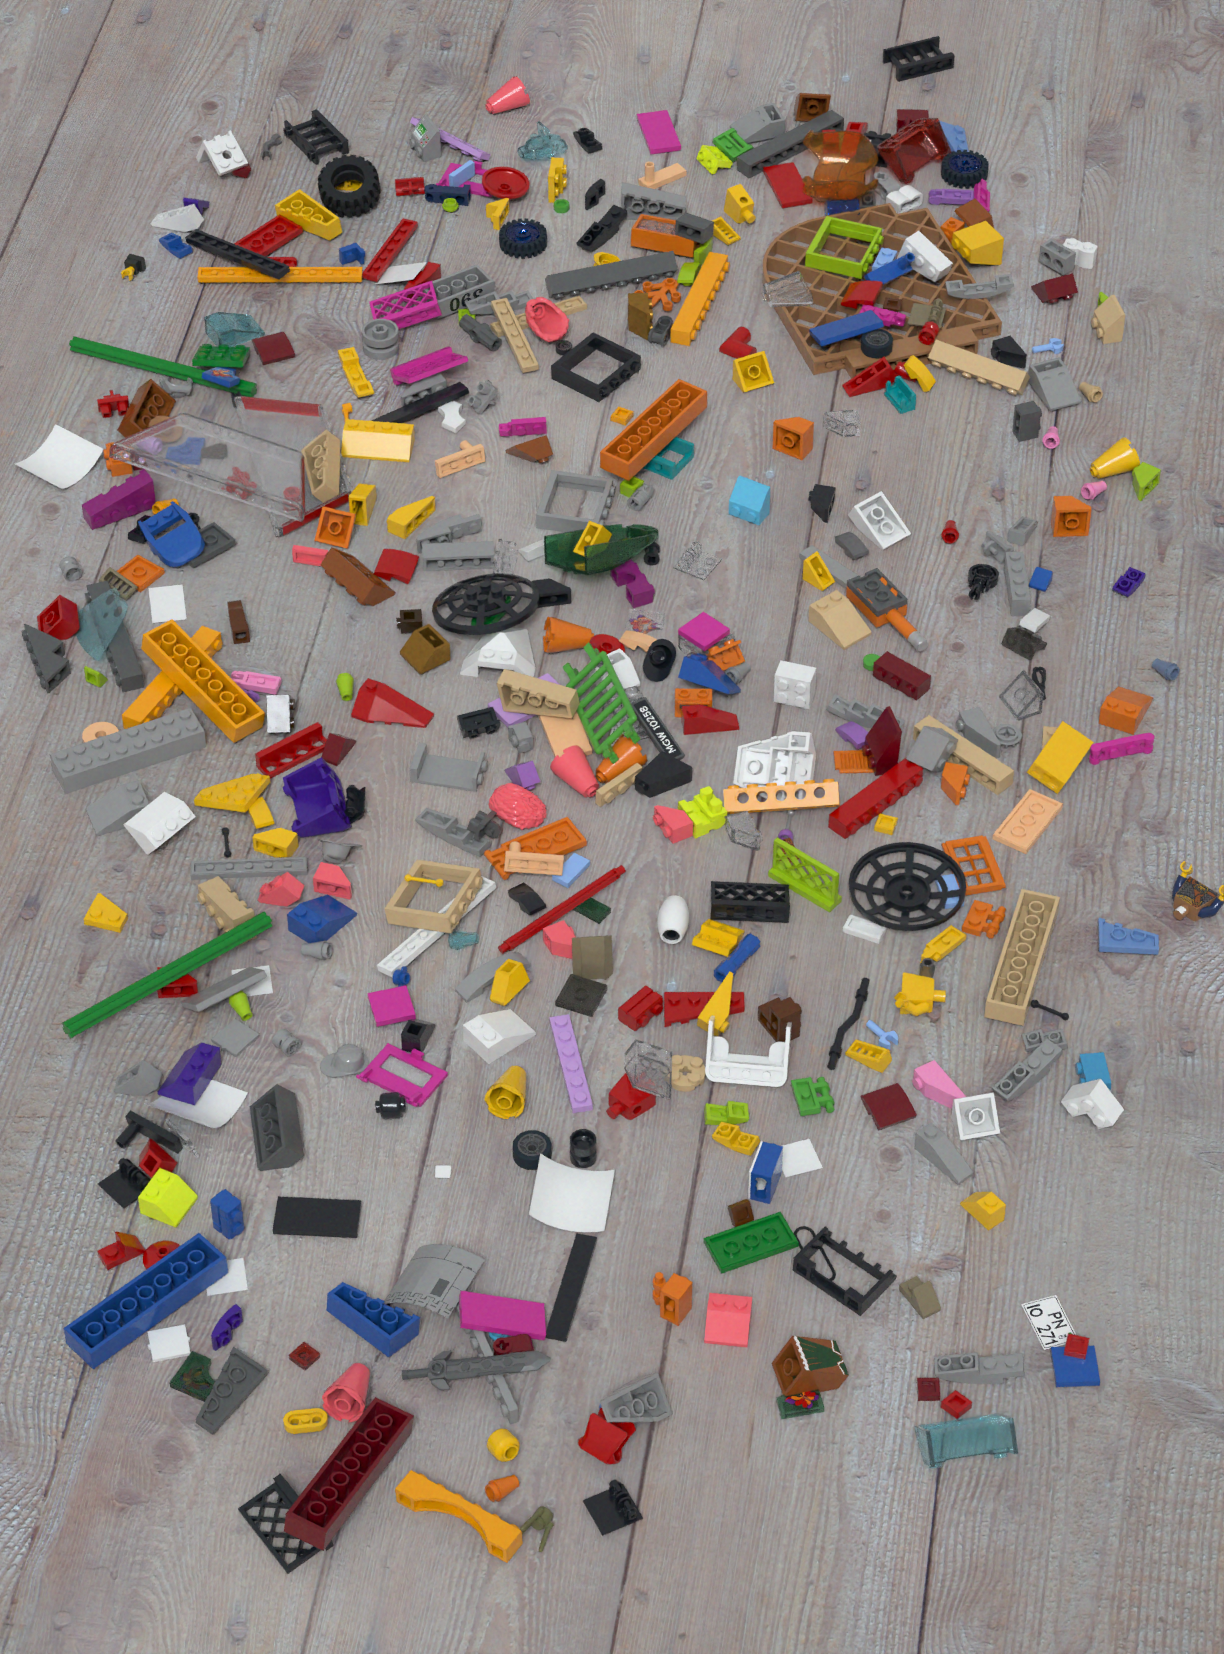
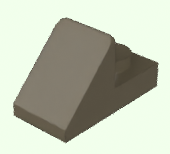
(920, 1296)

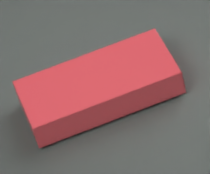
(308, 555)

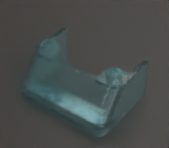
(965, 1438)

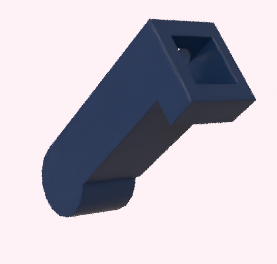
(438, 194)

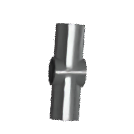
(480, 332)

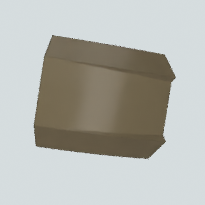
(592, 957)

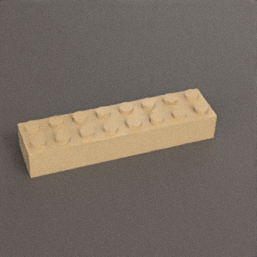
(1022, 957)

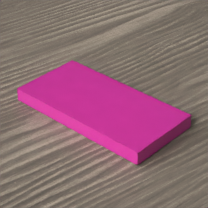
(658, 132)
(502, 1315)

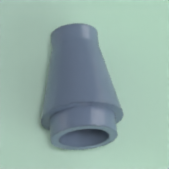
(1166, 669)

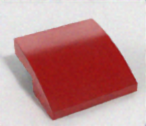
(862, 293)
(396, 564)

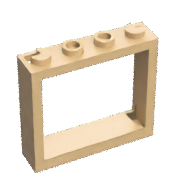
(400, 915)

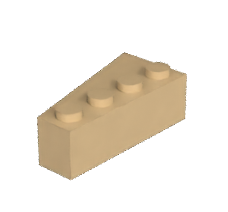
(323, 465)
(536, 696)
(223, 904)

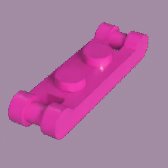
(1121, 747)

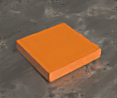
(141, 572)

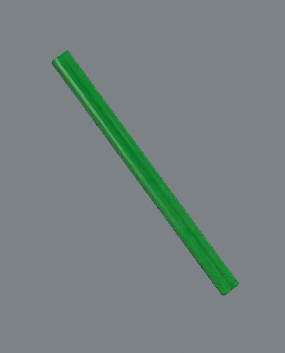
(154, 365)
(166, 975)

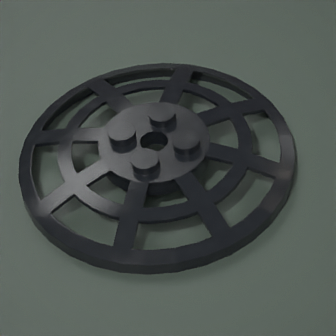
(485, 598)
(907, 881)

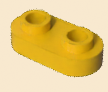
(305, 1420)

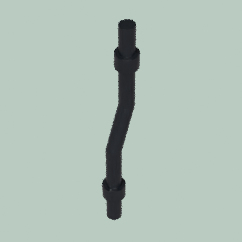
(835, 1049)

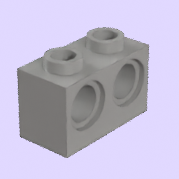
(1057, 256)

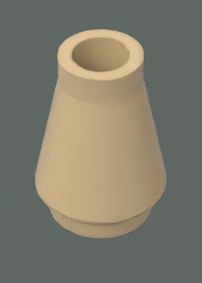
(1092, 392)

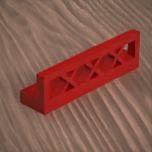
(289, 748)

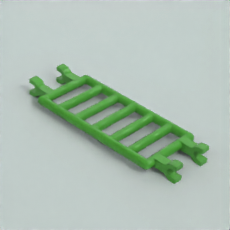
(627, 727)

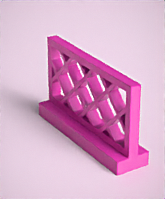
(407, 315)
(426, 366)

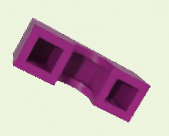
(638, 589)

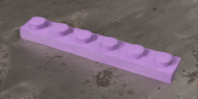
(456, 143)
(571, 1063)

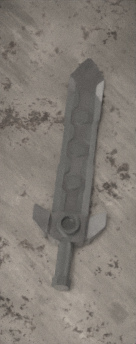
(443, 1369)

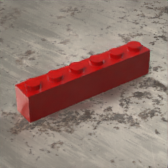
(875, 798)

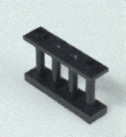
(920, 67)
(323, 127)

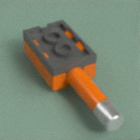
(883, 604)

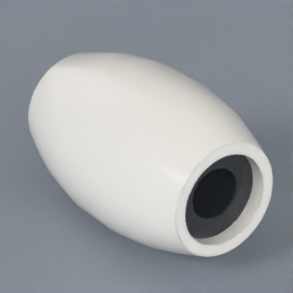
(673, 919)

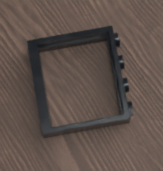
(561, 368)

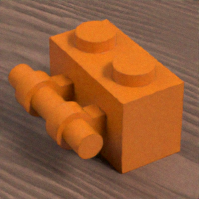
(673, 1297)

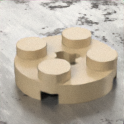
(690, 1064)

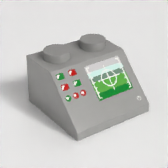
(426, 139)

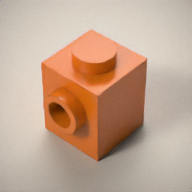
(950, 226)

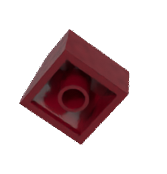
(1056, 288)

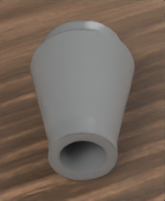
(738, 672)
(317, 950)

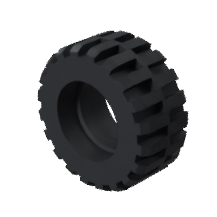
(353, 202)

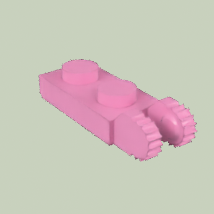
(257, 681)

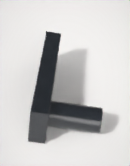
(139, 1124)

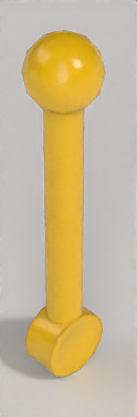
(439, 882)

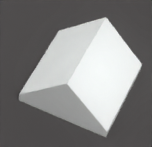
(975, 1116)

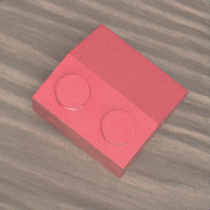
(728, 1320)

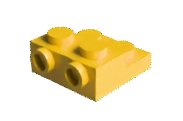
(556, 178)

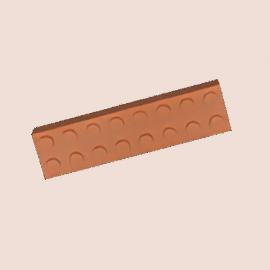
(653, 429)

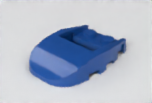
(179, 544)

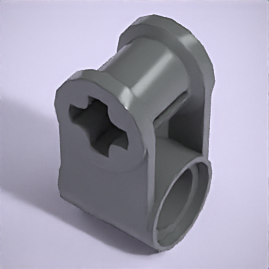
(661, 331)

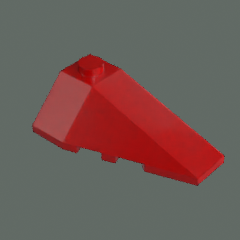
(382, 703)

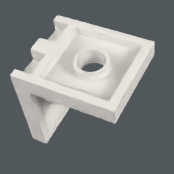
(220, 145)

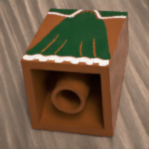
(813, 1362)

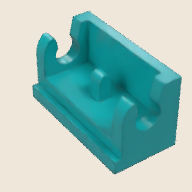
(900, 395)

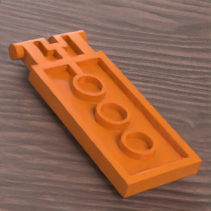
(555, 838)

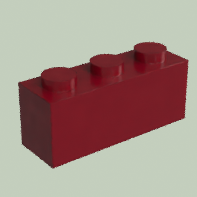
(901, 675)

